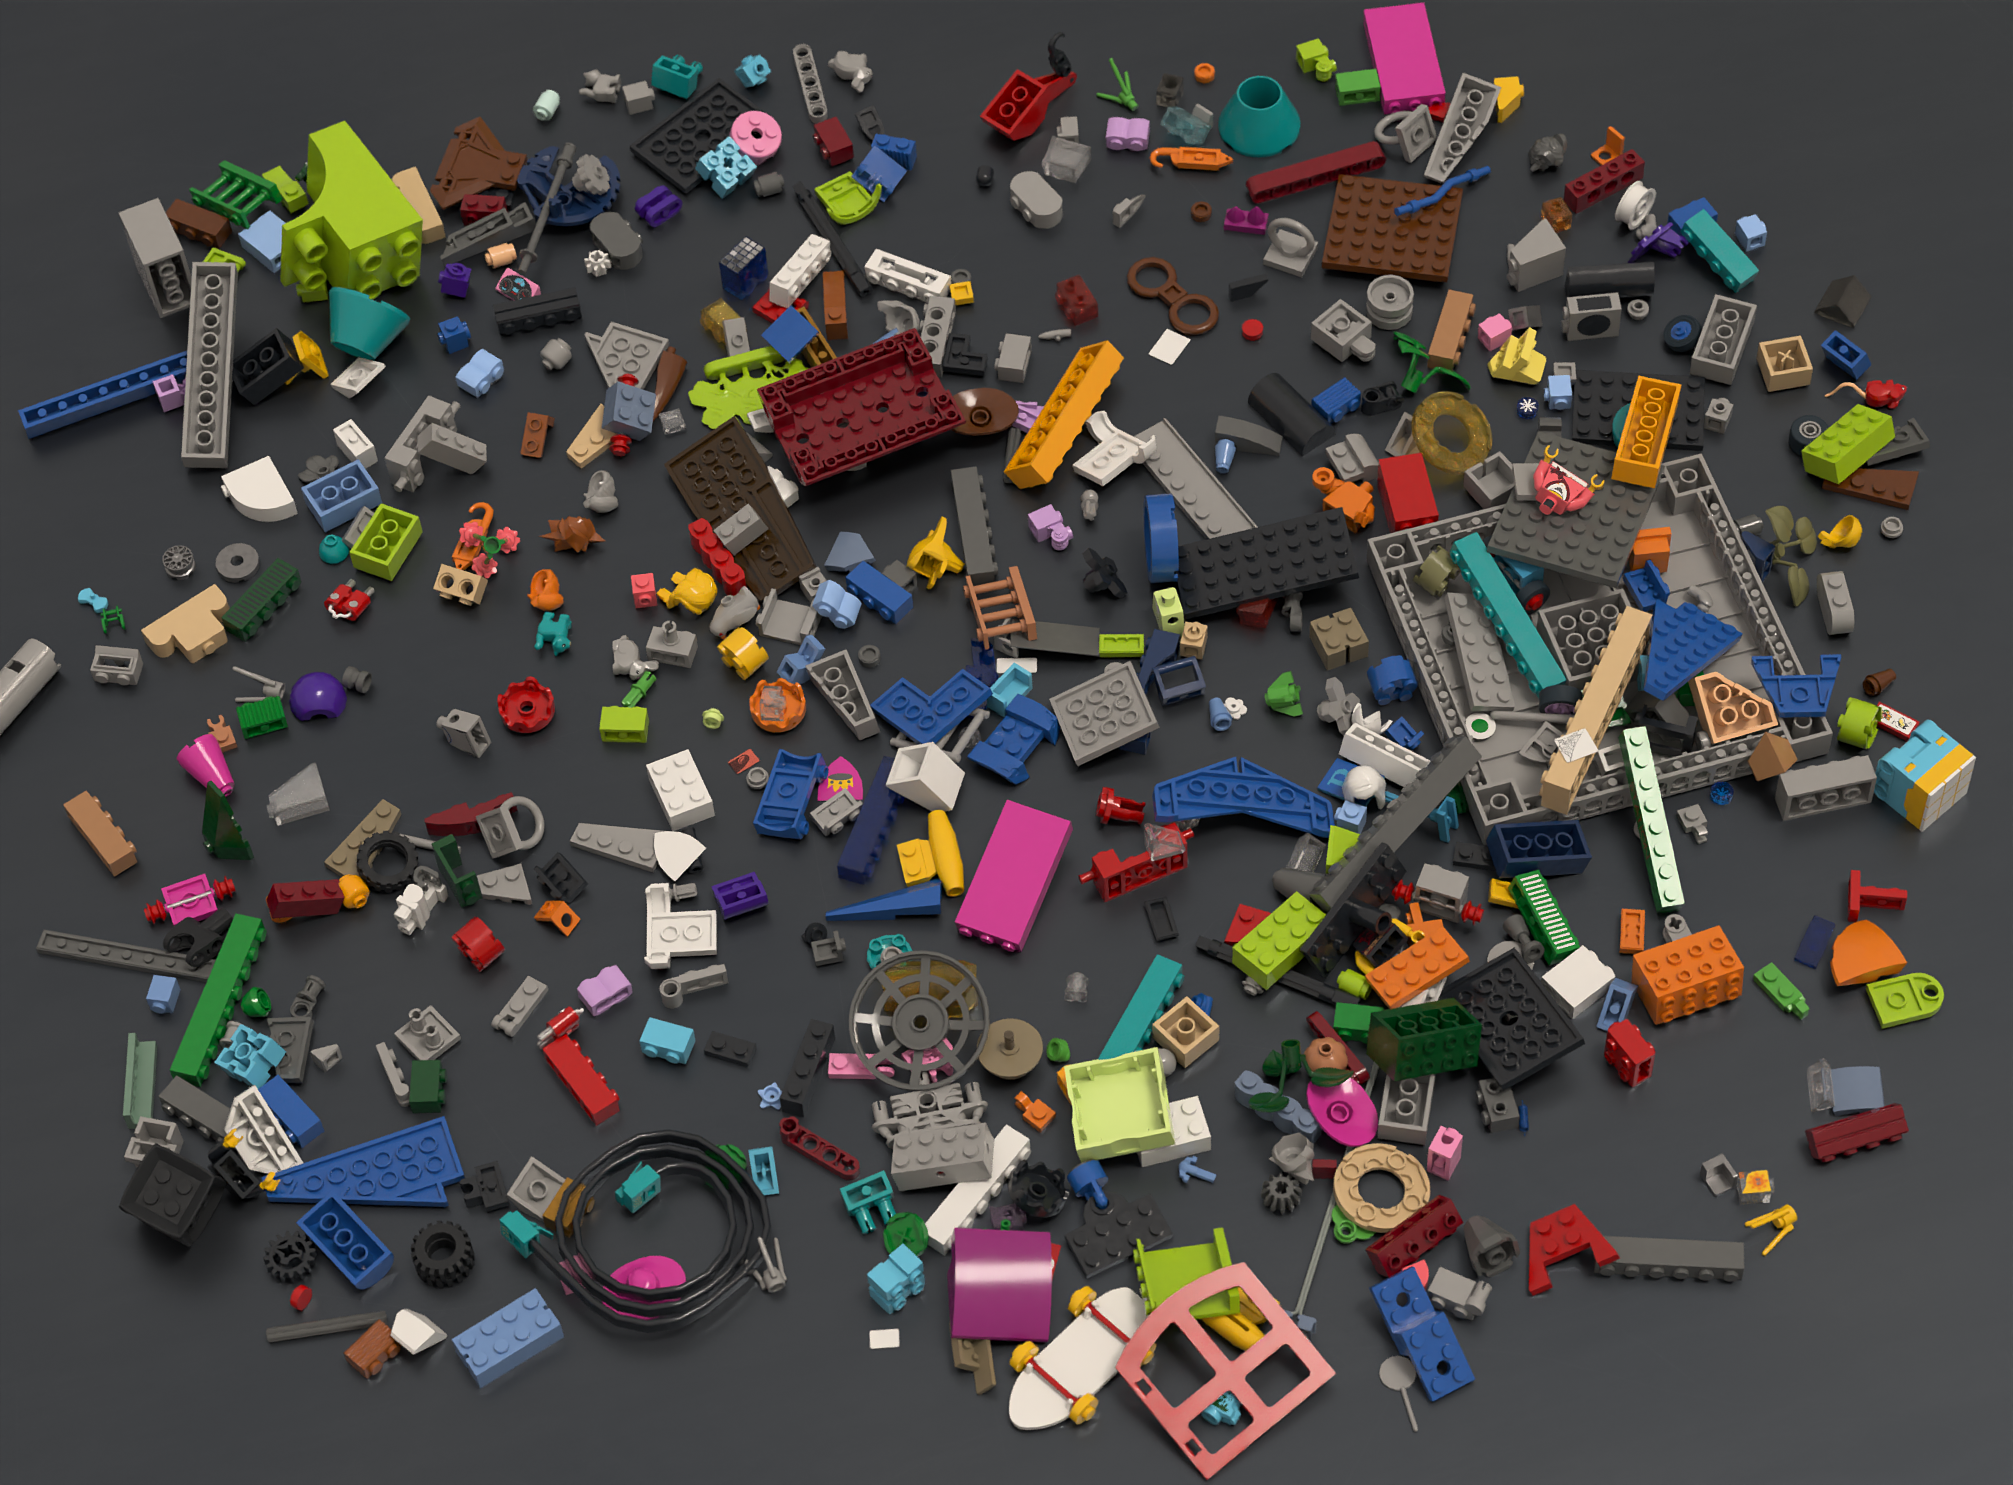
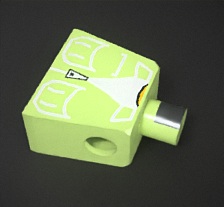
(1165, 606)

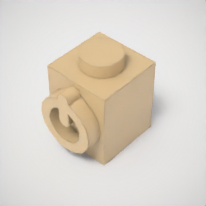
(1193, 640)

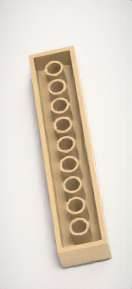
(1597, 706)

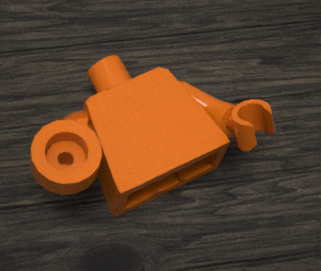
(1354, 500)

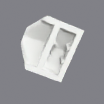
(415, 1331)

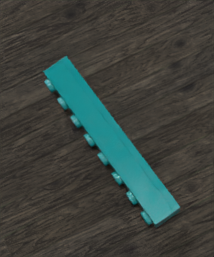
(1506, 613)

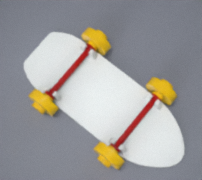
(1077, 1362)

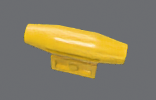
(937, 856)
(1241, 1327)

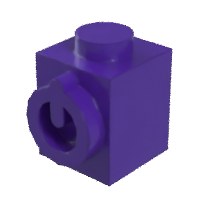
(455, 279)

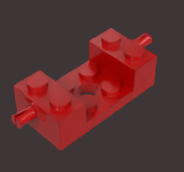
(1118, 878)

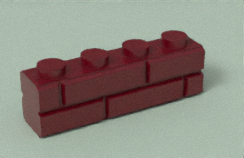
(1857, 1131)

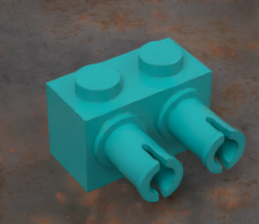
(675, 75)
(866, 1194)

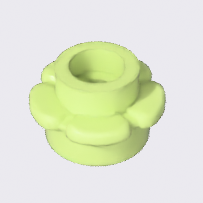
(712, 718)

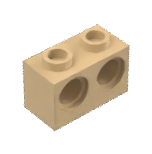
(461, 582)

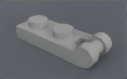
(520, 1006)
(394, 1074)

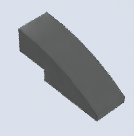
(1248, 436)

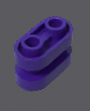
(658, 206)

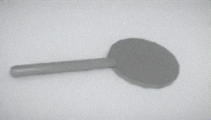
(1399, 1374)

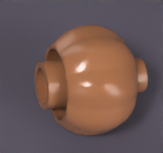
(1326, 1053)

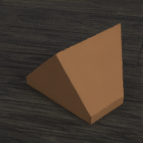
(1771, 757)

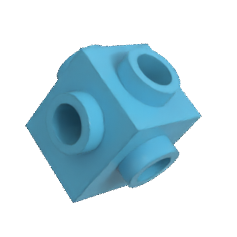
(752, 70)

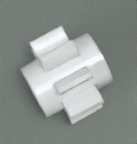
(597, 263)

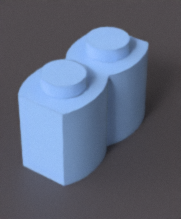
(480, 373)
(836, 604)

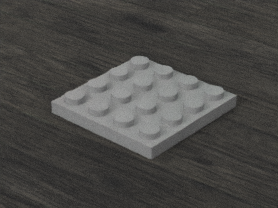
(1104, 713)

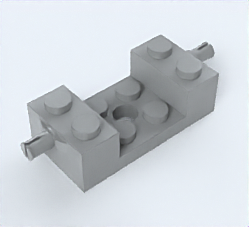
(403, 458)

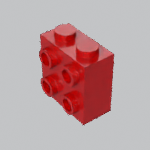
(1629, 1052)

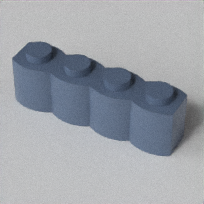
(1289, 1120)

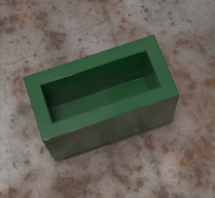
(427, 1086)

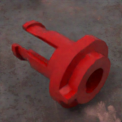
(1118, 807)

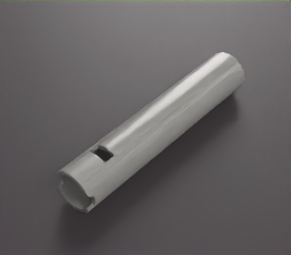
(24, 678)

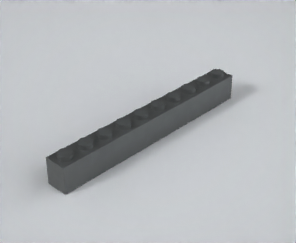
(1401, 816)

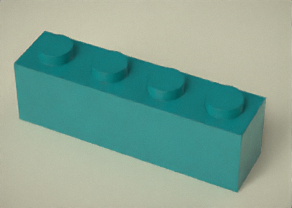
(1719, 251)

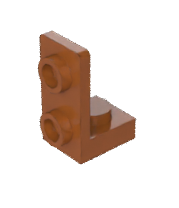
(535, 434)

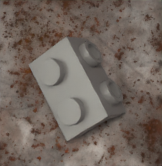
(836, 812)

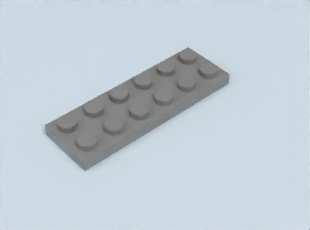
(1479, 654)

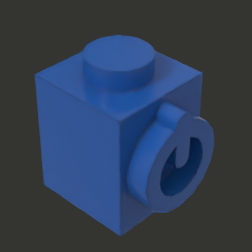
(454, 334)

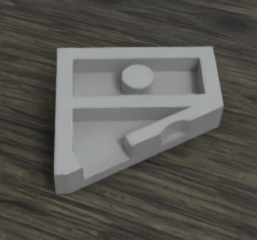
(505, 885)

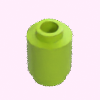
(1354, 984)

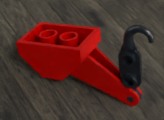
(1024, 100)

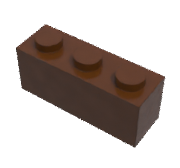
(199, 223)

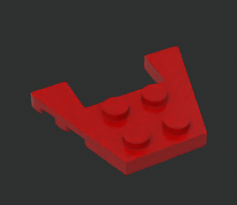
(1560, 1237)

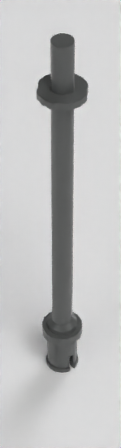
(564, 163)

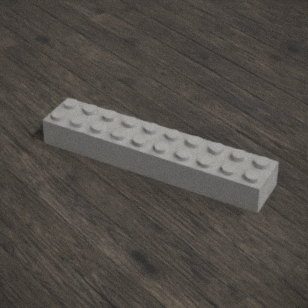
(209, 365)

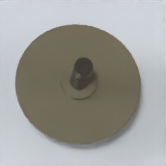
(1011, 1049)

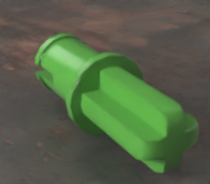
(638, 690)

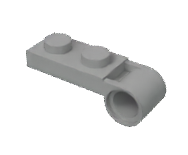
(691, 982)

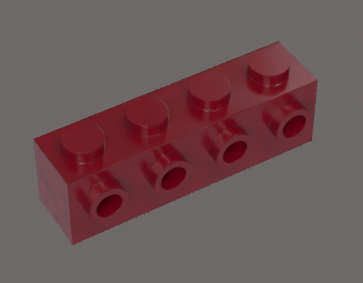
(1414, 1236)

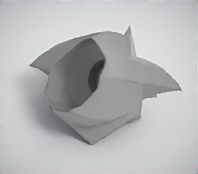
(1294, 1156)

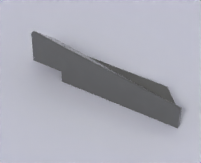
(487, 233)

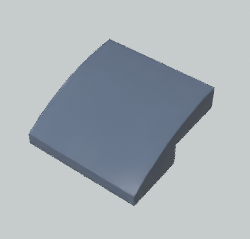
(1857, 1089)

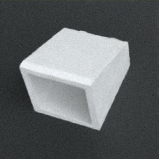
(926, 776)

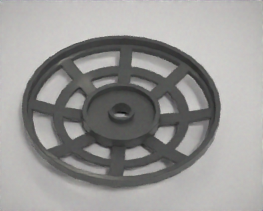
(909, 1010)

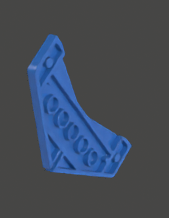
(1251, 791)

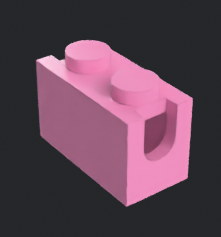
(1444, 1148)

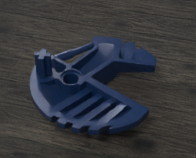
(569, 205)

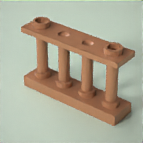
(1017, 596)

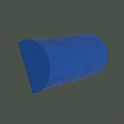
(347, 1241)

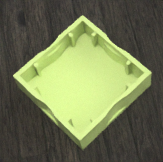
(1119, 1105)

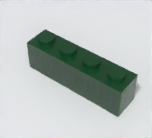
(261, 599)

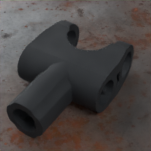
(200, 937)

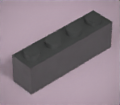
(195, 1109)

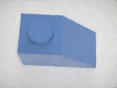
(1617, 1003)

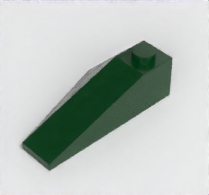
(220, 828)

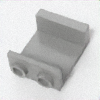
(787, 620)

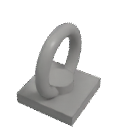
(1413, 133)
(1290, 251)
(500, 829)

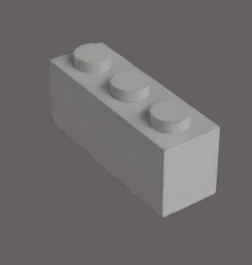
(452, 448)

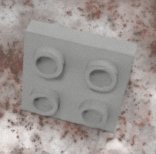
(427, 1034)

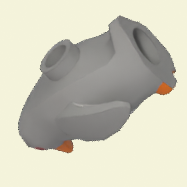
(734, 612)

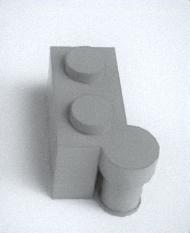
(1458, 1294)

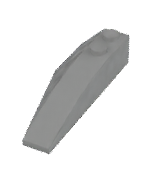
(1462, 125)

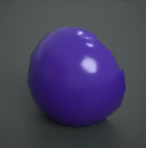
(316, 695)

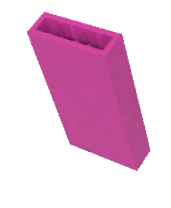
(1404, 57)
(1013, 876)

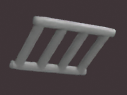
(979, 715)

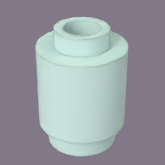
(546, 105)

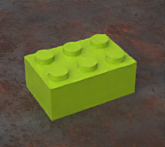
(386, 542)

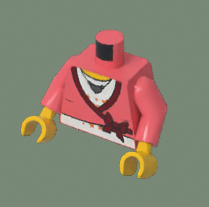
(1560, 489)

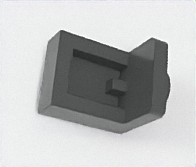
(828, 950)

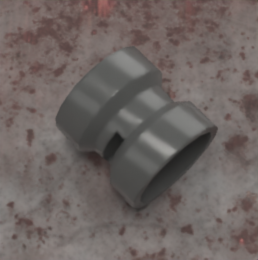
(355, 679)

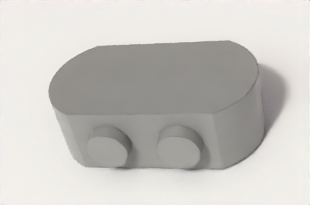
(1036, 200)
(1835, 602)

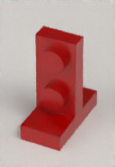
(1872, 897)

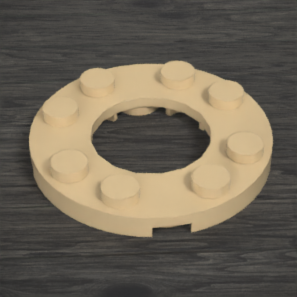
(1386, 1158)

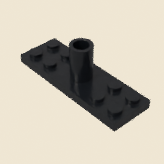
(1355, 910)

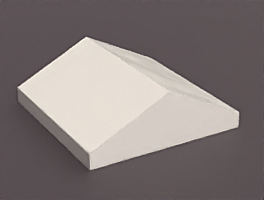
(357, 376)

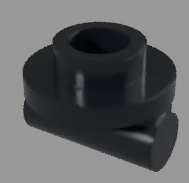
(814, 932)

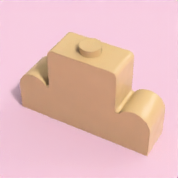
(414, 190)
(190, 627)

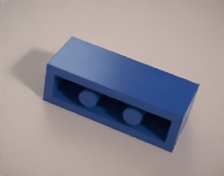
(879, 592)
(291, 1112)

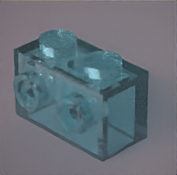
(1185, 125)

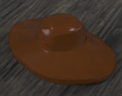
(985, 411)

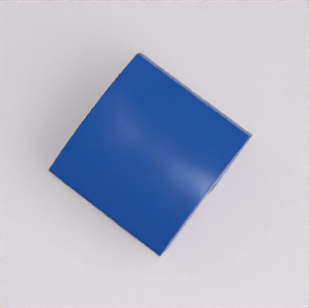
(790, 334)

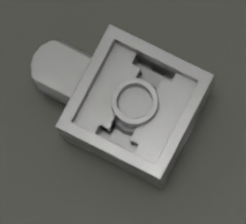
(1344, 332)

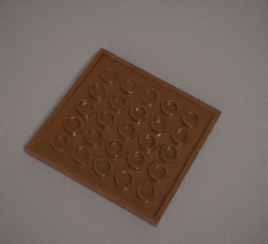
(1373, 240)

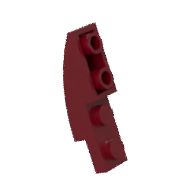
(460, 819)

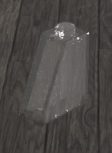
(298, 797)

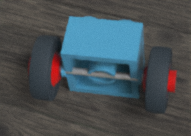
(1524, 580)

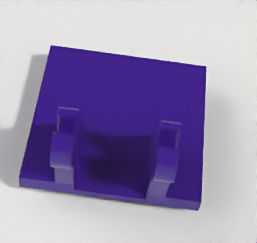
(1663, 240)

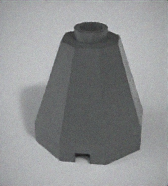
(1489, 1246)

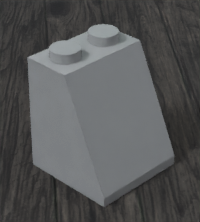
(1536, 257)

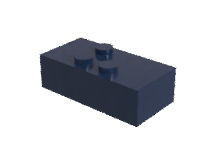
(1540, 846)

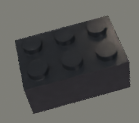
(265, 366)

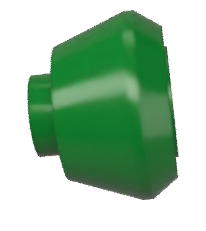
(256, 1003)

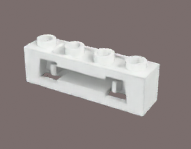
(906, 276)

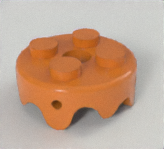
(794, 710)

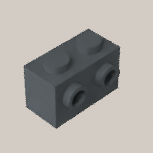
(1498, 1106)

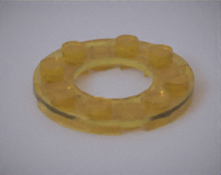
(1470, 415)

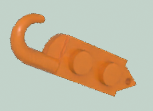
(1192, 158)
(464, 555)

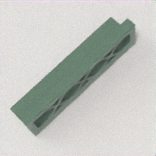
(139, 1080)

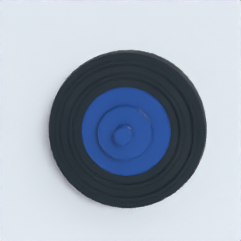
(1682, 333)

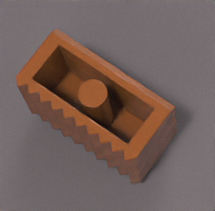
(372, 1349)

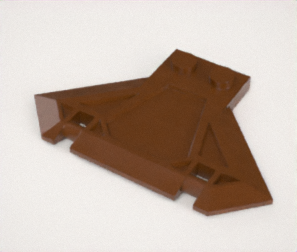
(475, 165)

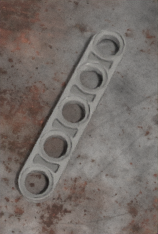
(809, 91)

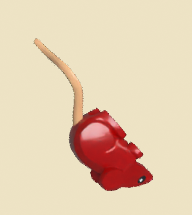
(1878, 393)

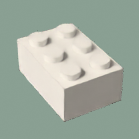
(680, 790)
(1189, 1132)

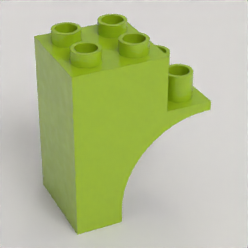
(360, 226)

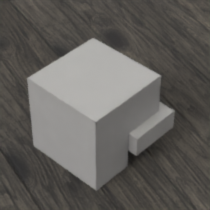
(152, 1132)

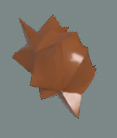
(572, 533)

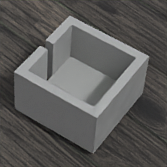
(1496, 481)

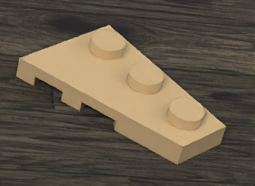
(590, 441)

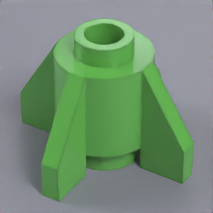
(1283, 695)

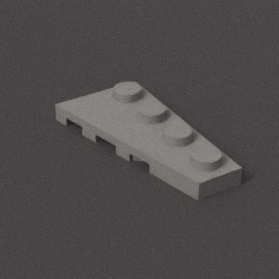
(621, 844)

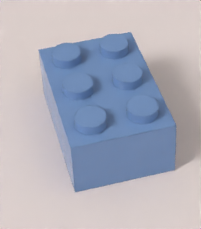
(341, 495)

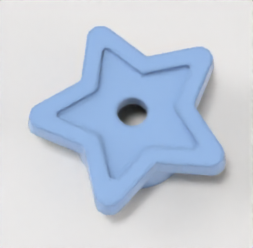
(771, 1090)

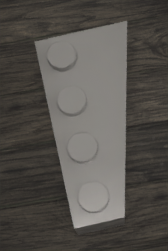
(842, 689)

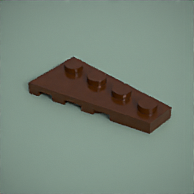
(1878, 485)

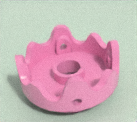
(756, 149)

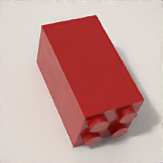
(1406, 492)

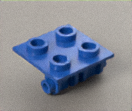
(879, 169)

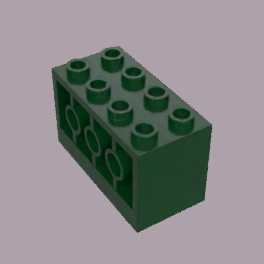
(1424, 1039)

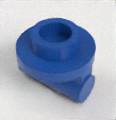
(1203, 1002)

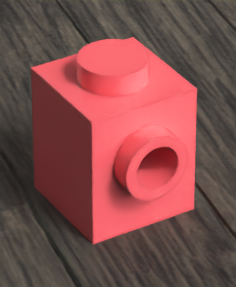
(644, 590)

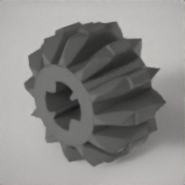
(1272, 1193)

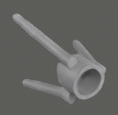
(270, 688)
(773, 1279)

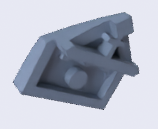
(848, 553)

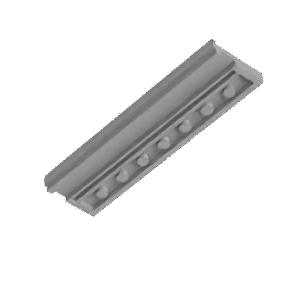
(1193, 484)

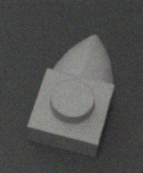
(1126, 209)

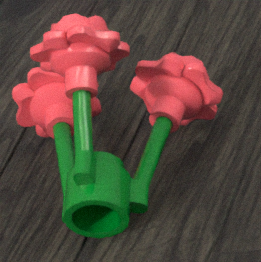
(505, 541)

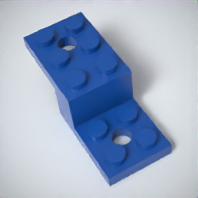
(1422, 1333)

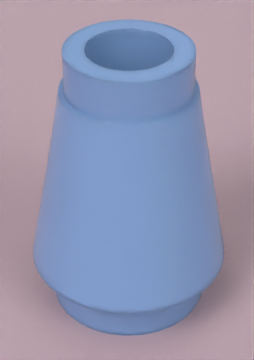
(1224, 455)
(1219, 715)

